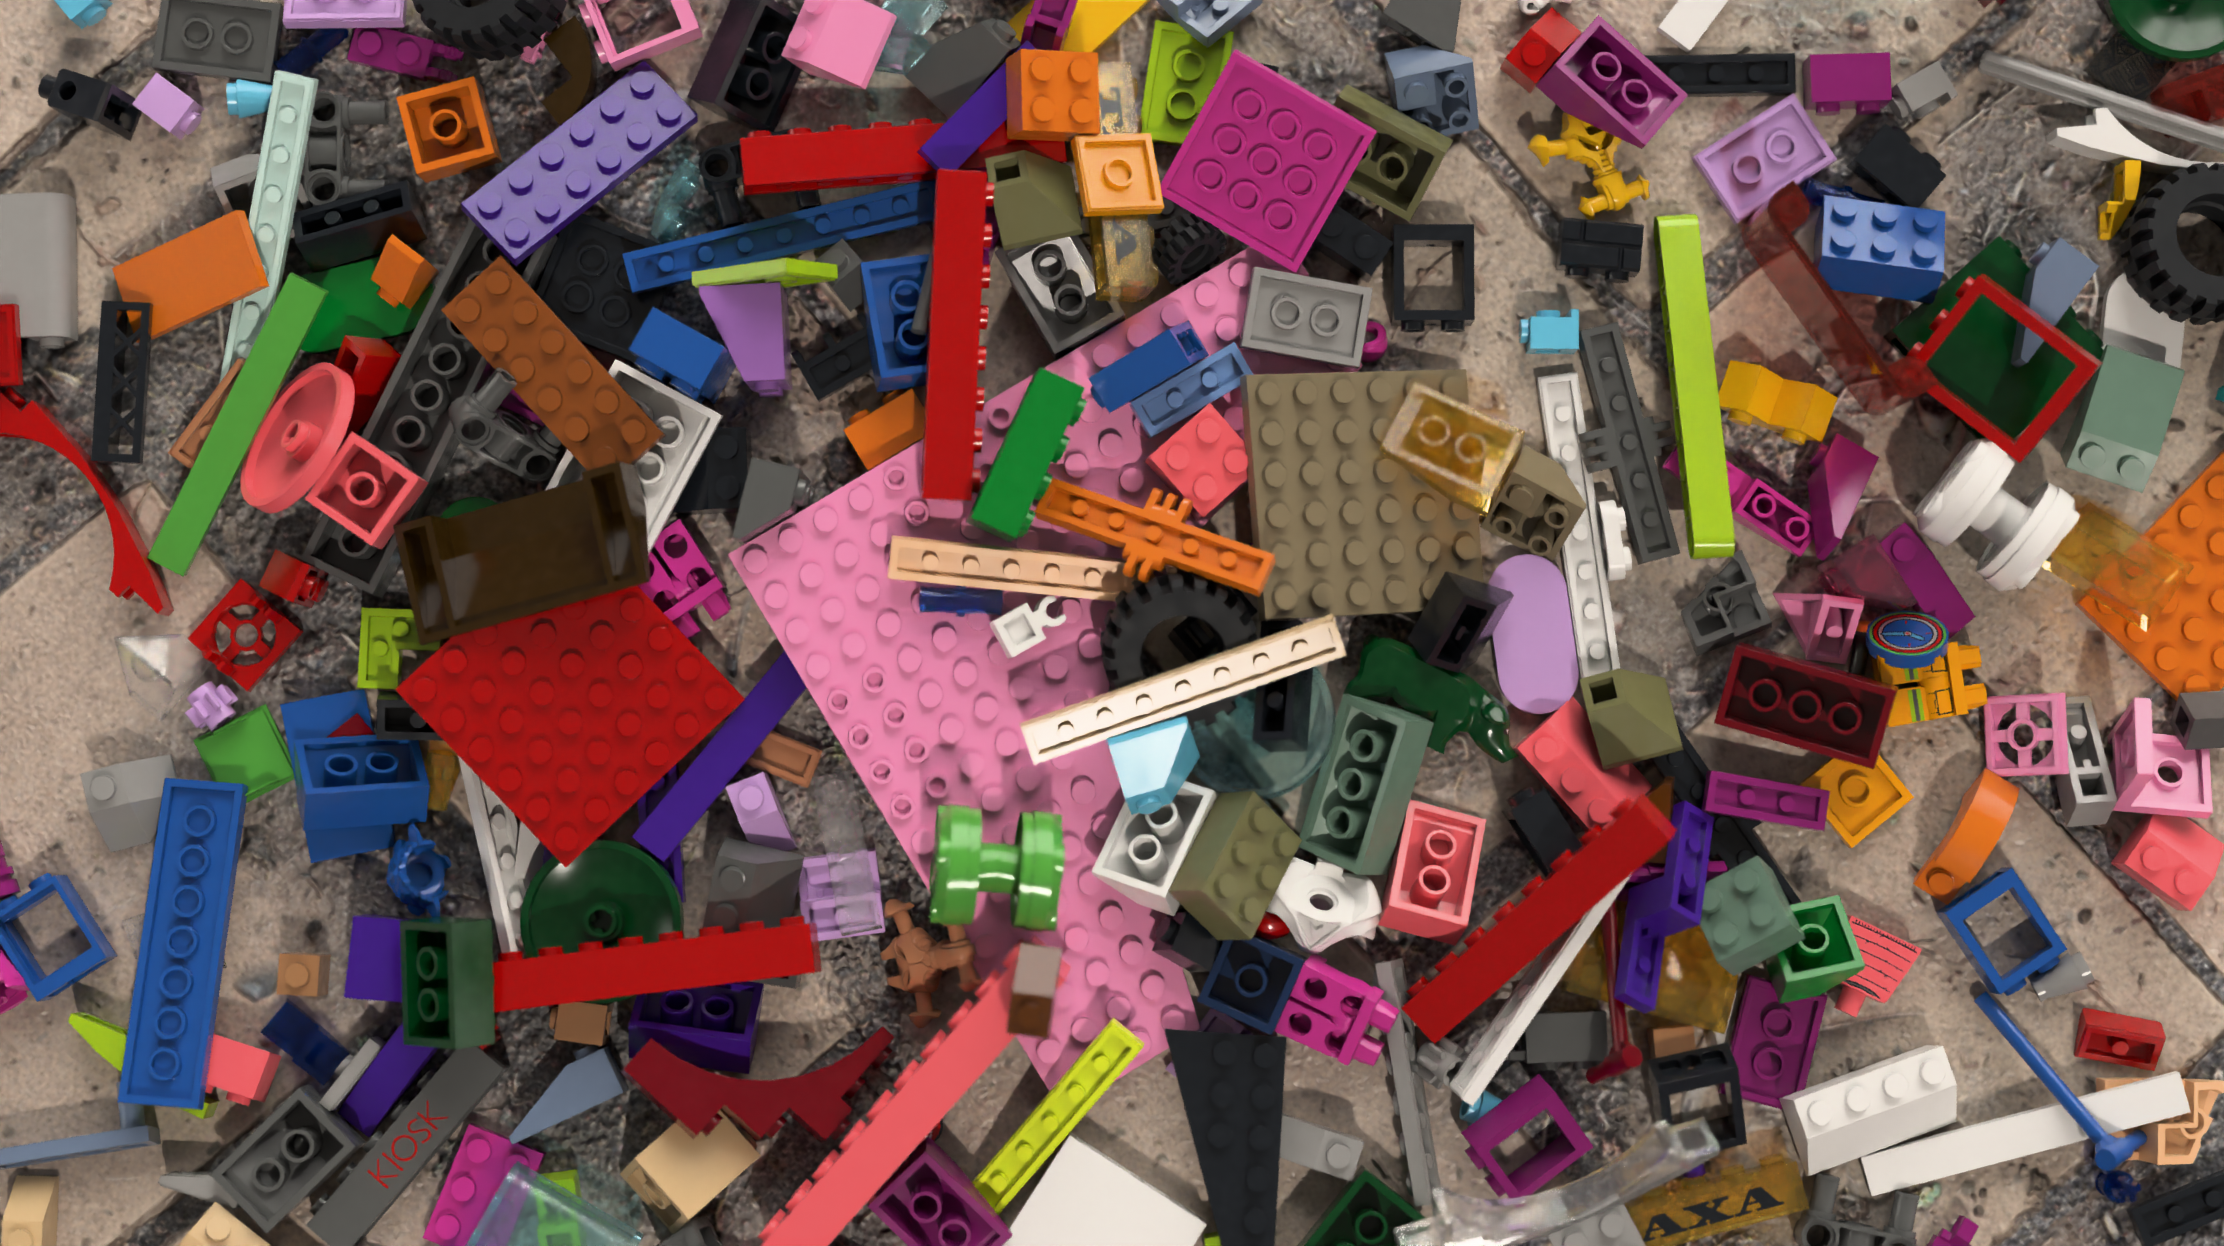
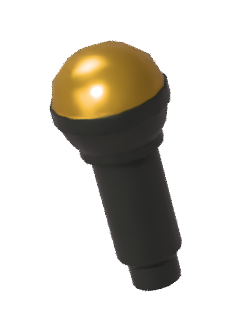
(1860, 651)

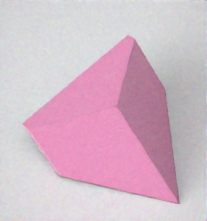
(1822, 623)

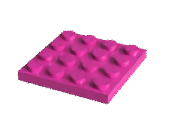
(1266, 160)

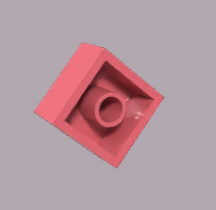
(1202, 461)
(366, 490)

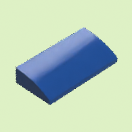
(318, 719)

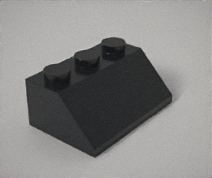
(744, 66)

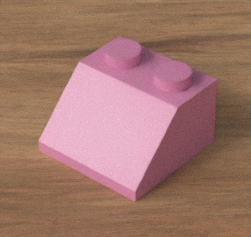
(839, 39)

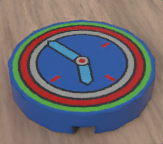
(1907, 639)

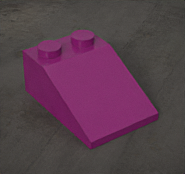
(1612, 85)
(936, 1203)

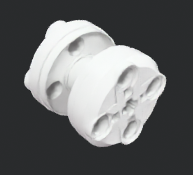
(2019, 532)

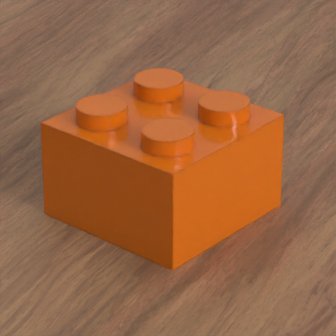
(1052, 95)
(449, 129)

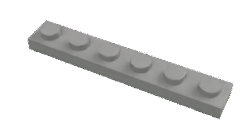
(1410, 1096)

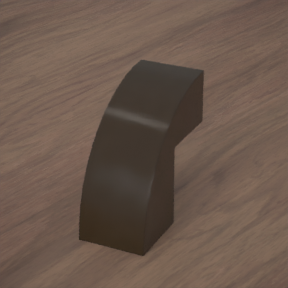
(578, 57)

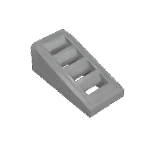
(198, 1185)

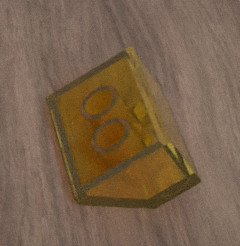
(2118, 566)

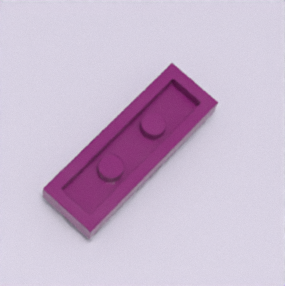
(1765, 801)

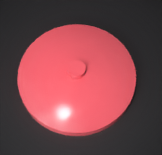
(298, 438)

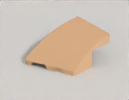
(2178, 1137)

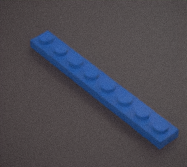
(781, 235)

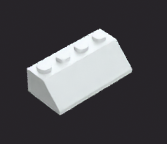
(1872, 1108)

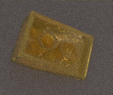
(1453, 447)

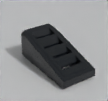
(1185, 643)

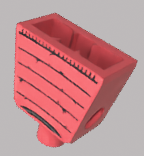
(1885, 962)

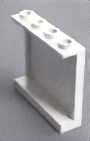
(1100, 1203)

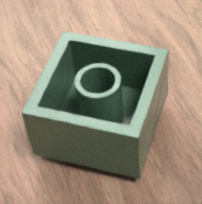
(1747, 916)

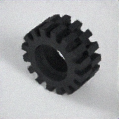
(1187, 249)

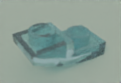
(669, 215)

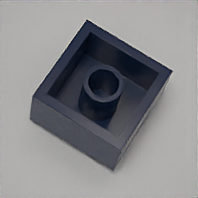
(1252, 981)

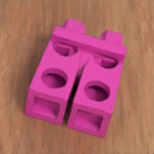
(689, 584)
(1335, 1012)

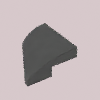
(1726, 609)

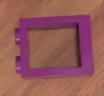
(1507, 1119)

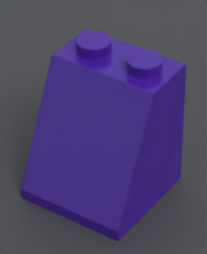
(375, 959)

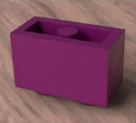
(1847, 82)

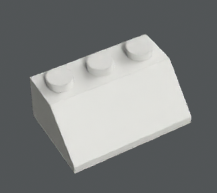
(1150, 848)

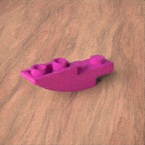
(1762, 509)

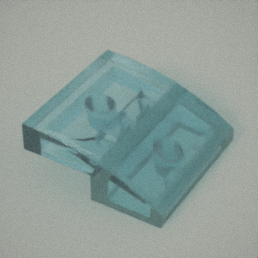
(906, 40)

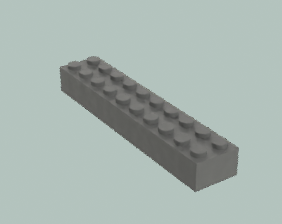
(413, 410)

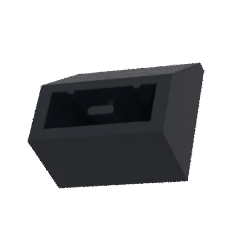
(1458, 621)

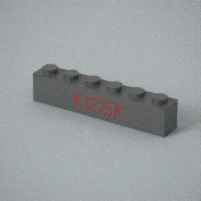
(407, 1145)

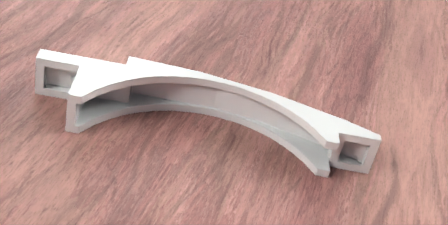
(2110, 142)

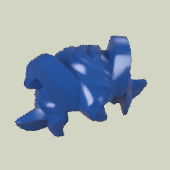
(418, 873)

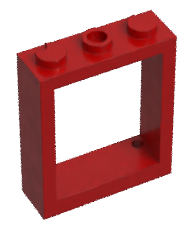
(1945, 324)

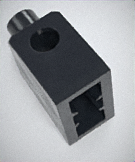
(91, 102)

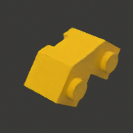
(1778, 404)

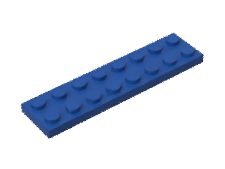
(183, 944)

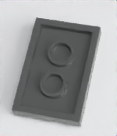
(219, 38)

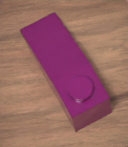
(1836, 488)
(1926, 578)

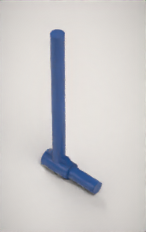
(2109, 1149)

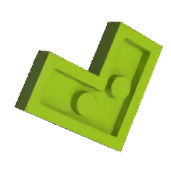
(382, 642)

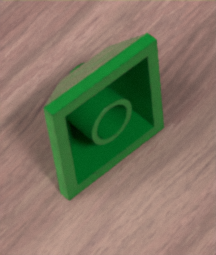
(1821, 959)

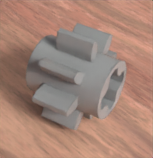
(1439, 1061)

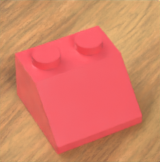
(2171, 859)

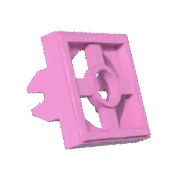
(2055, 708)

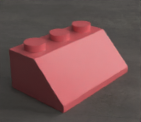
(1569, 766)

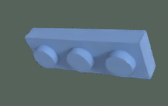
(1190, 390)

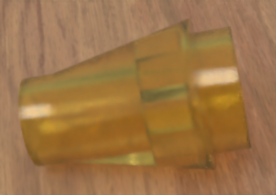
(442, 772)

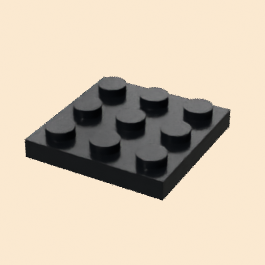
(591, 287)

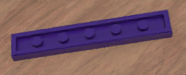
(721, 759)

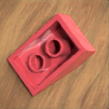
(1433, 873)

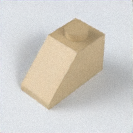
(31, 1212)

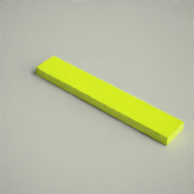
(1057, 1114)

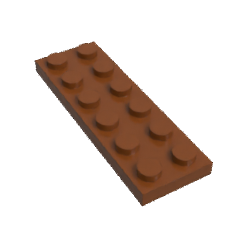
(552, 369)

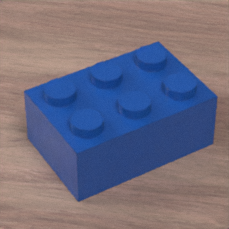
(1880, 248)
(681, 354)

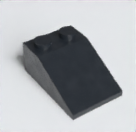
(719, 475)

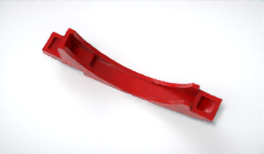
(131, 567)

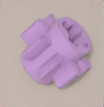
(211, 706)

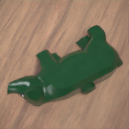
(1433, 693)

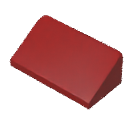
(2119, 1039)

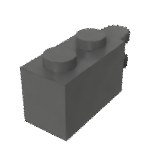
(1564, 1037)

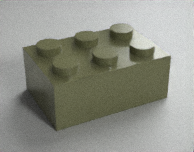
(1399, 158)
(1235, 866)

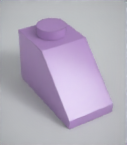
(760, 812)

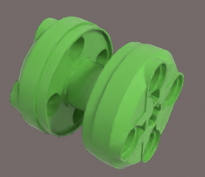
(1026, 870)

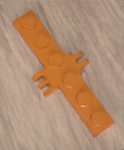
(1156, 536)

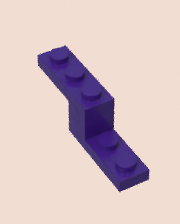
(1664, 907)

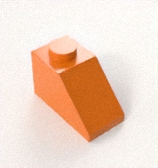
(402, 274)

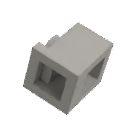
(1921, 92)

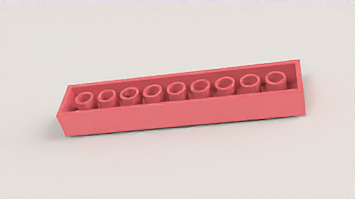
(903, 1118)

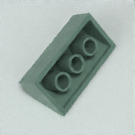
(1365, 785)

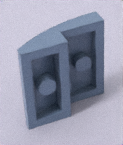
(1208, 18)

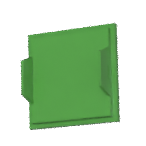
(248, 753)

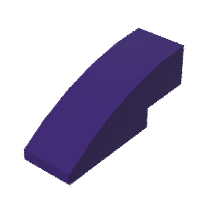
(385, 1083)

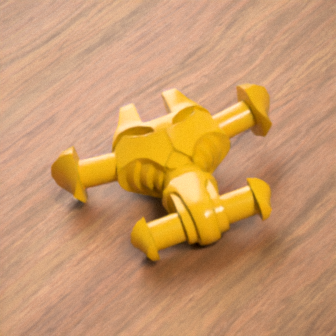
(1595, 149)

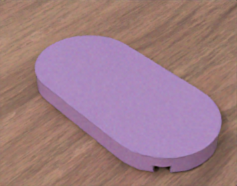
(1534, 636)

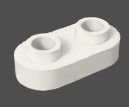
(1616, 557)

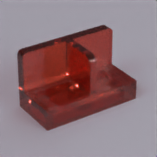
(2194, 96)

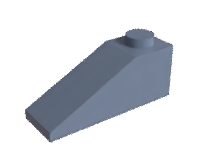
(2049, 290)
(577, 1088)

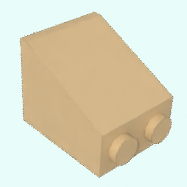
(685, 1173)

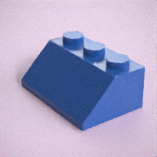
(359, 782)

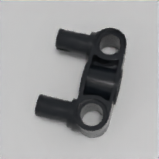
(725, 187)

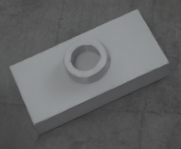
(350, 1072)

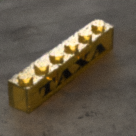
(1121, 242)
(1719, 1203)

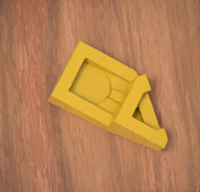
(2126, 185)

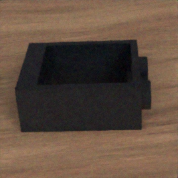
(1432, 236)
(1540, 827)
(1711, 1067)

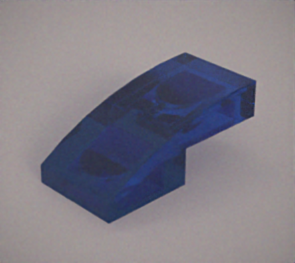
(305, 1041)

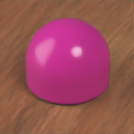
(1375, 349)

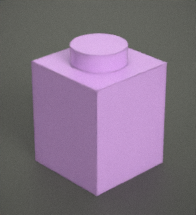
(169, 107)

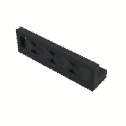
(111, 382)

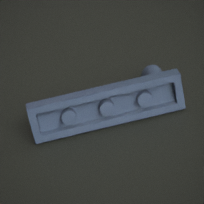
(131, 1135)

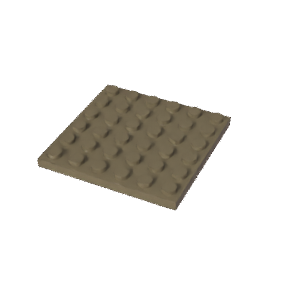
(1338, 512)

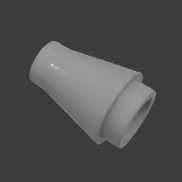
(2066, 977)

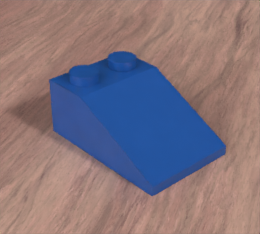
(890, 303)

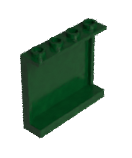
(1979, 350)

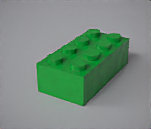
(1025, 455)

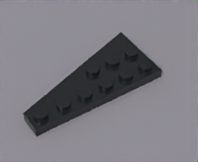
(1235, 1120)

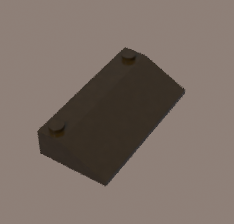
(526, 554)

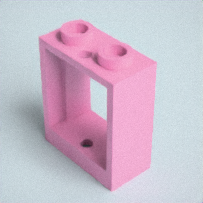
(607, 50)

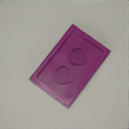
(1773, 1042)

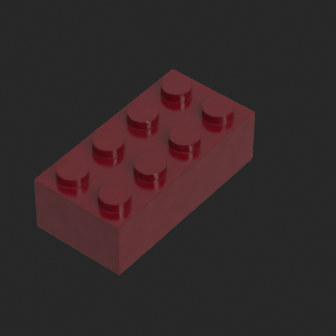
(1806, 705)

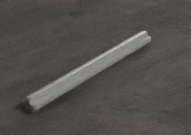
(2096, 97)

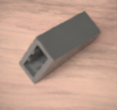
(1424, 21)
(963, 63)

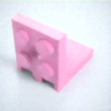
(2136, 765)

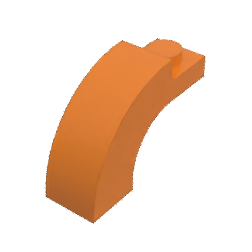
(1971, 837)

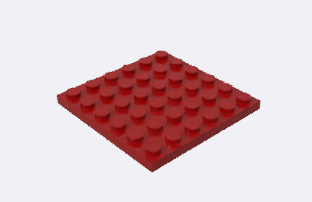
(572, 710)

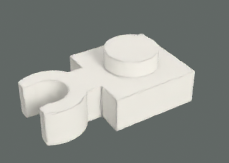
(1022, 627)

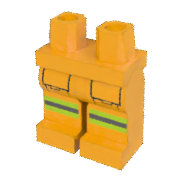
(1939, 687)

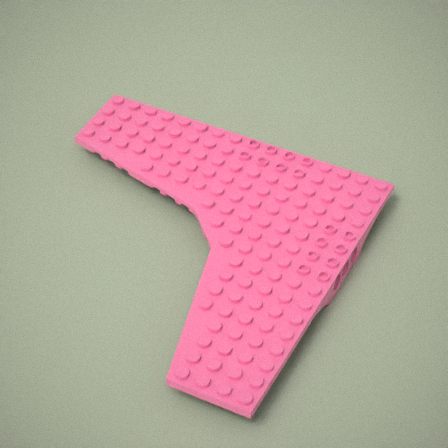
(938, 706)

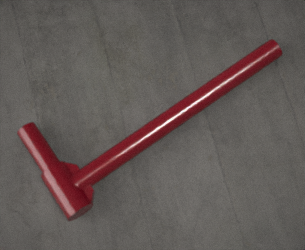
(1623, 1054)

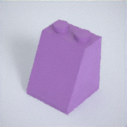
(756, 332)

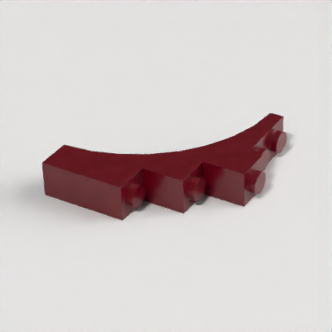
(696, 1096)

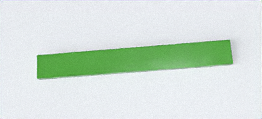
(238, 424)

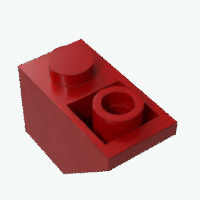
(294, 579)

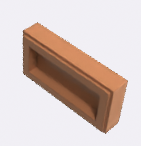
(787, 759)

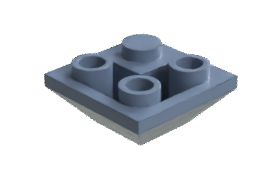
(1433, 88)

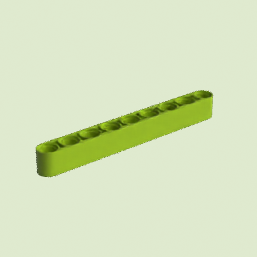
(1693, 387)

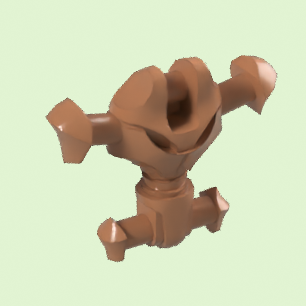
(923, 960)

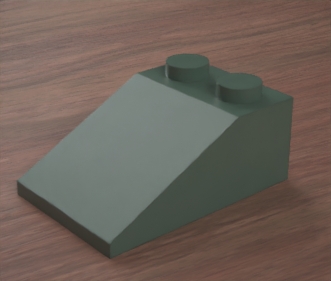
(2123, 419)

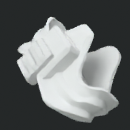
(1325, 904)

